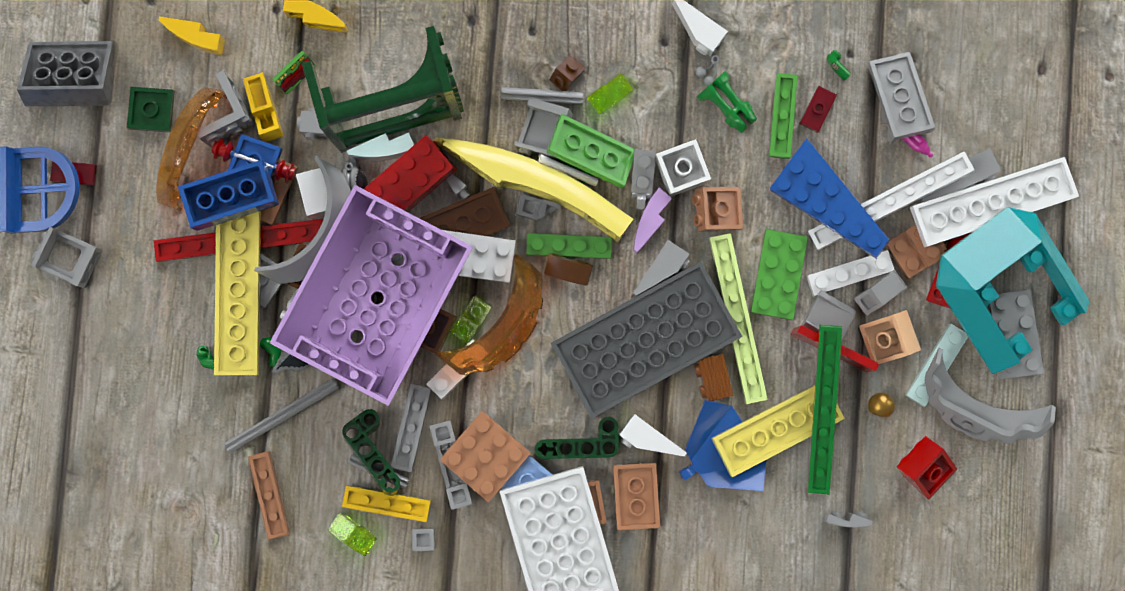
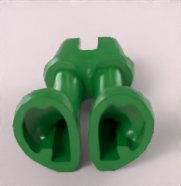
(731, 114)

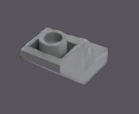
(880, 292)

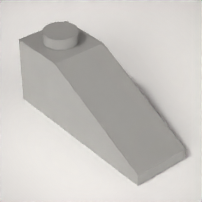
(664, 266)

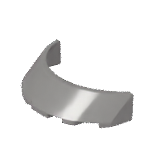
(298, 266)
(980, 419)

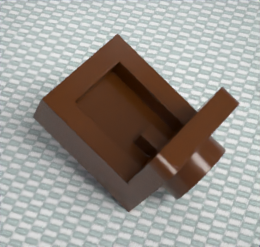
(566, 73)

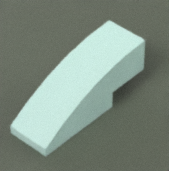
(381, 148)

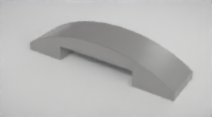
(456, 488)

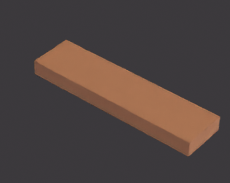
(269, 495)

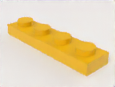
(378, 502)

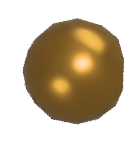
(881, 405)

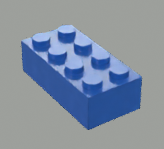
(228, 195)

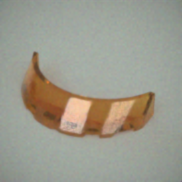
(180, 144)
(509, 331)

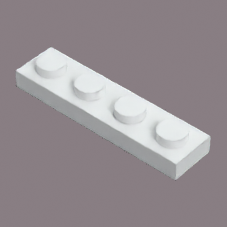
(850, 273)

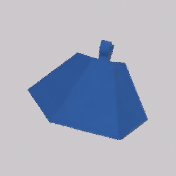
(705, 459)

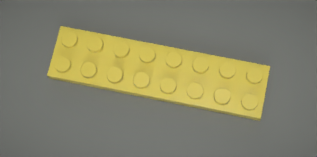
(237, 296)

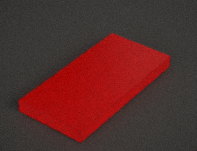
(847, 355)

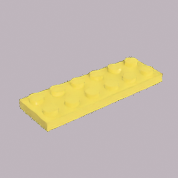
(768, 432)

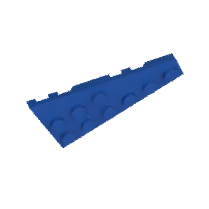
(820, 193)

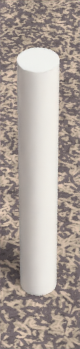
(568, 170)

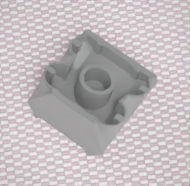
(828, 311)

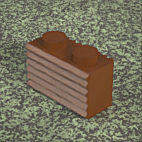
(714, 378)

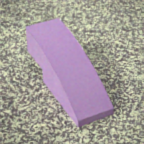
(651, 219)

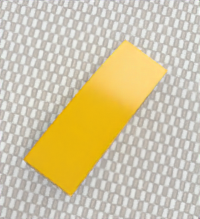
(313, 15)
(194, 35)
(263, 107)

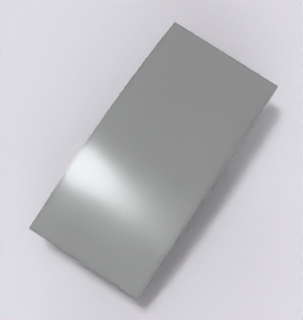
(857, 519)

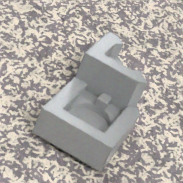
(534, 208)

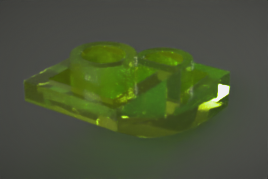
(610, 94)
(471, 319)
(351, 534)

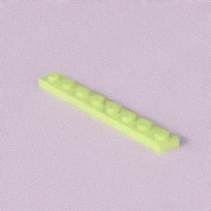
(734, 300)

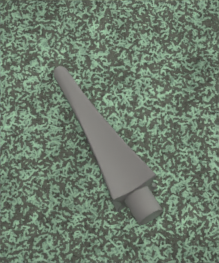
(458, 187)

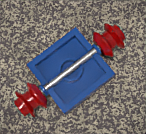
(252, 150)

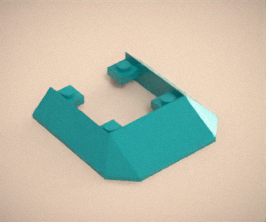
(984, 254)

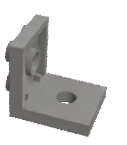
(232, 124)

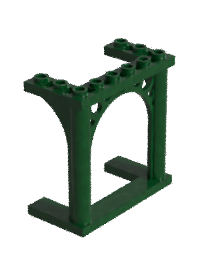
(429, 83)

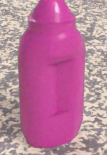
(918, 144)

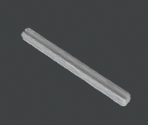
(281, 415)

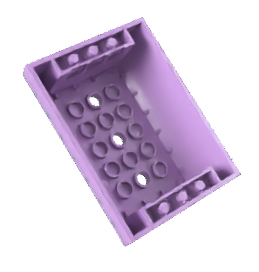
(340, 289)

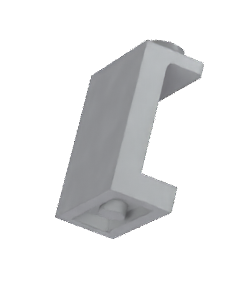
(539, 127)

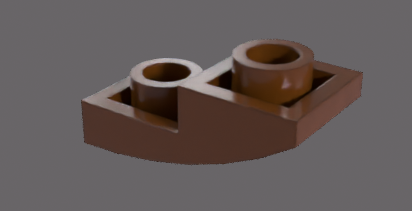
(568, 270)

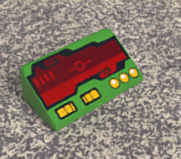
(292, 73)

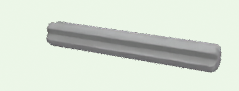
(549, 96)

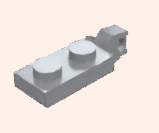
(642, 176)

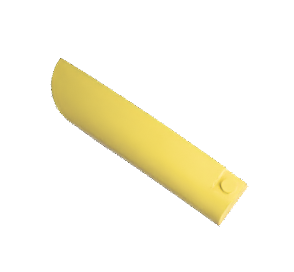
(528, 175)

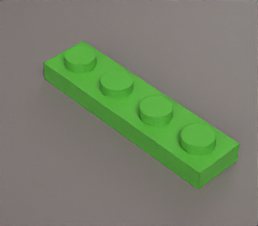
(783, 116)
(569, 246)

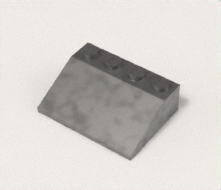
(67, 74)

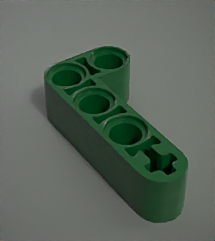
(576, 444)
(374, 456)

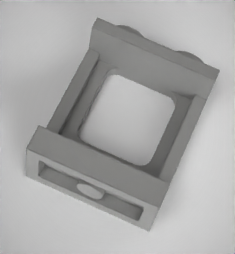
(84, 265)

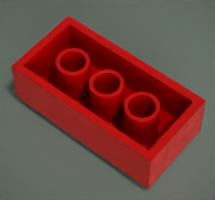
(413, 175)

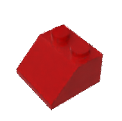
(927, 467)

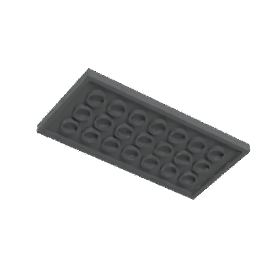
(646, 339)

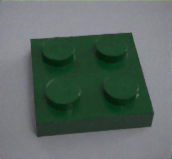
(150, 109)

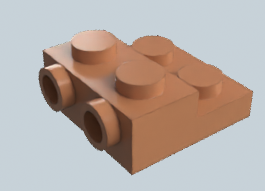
(718, 209)
(910, 253)

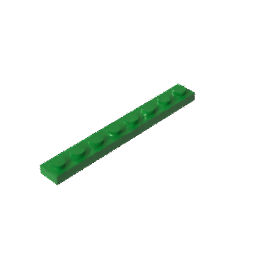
(824, 409)

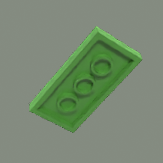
(591, 151)
(779, 274)

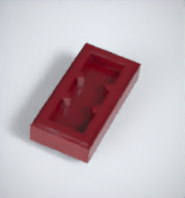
(818, 109)
(85, 172)

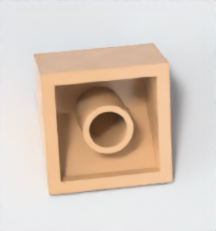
(890, 337)

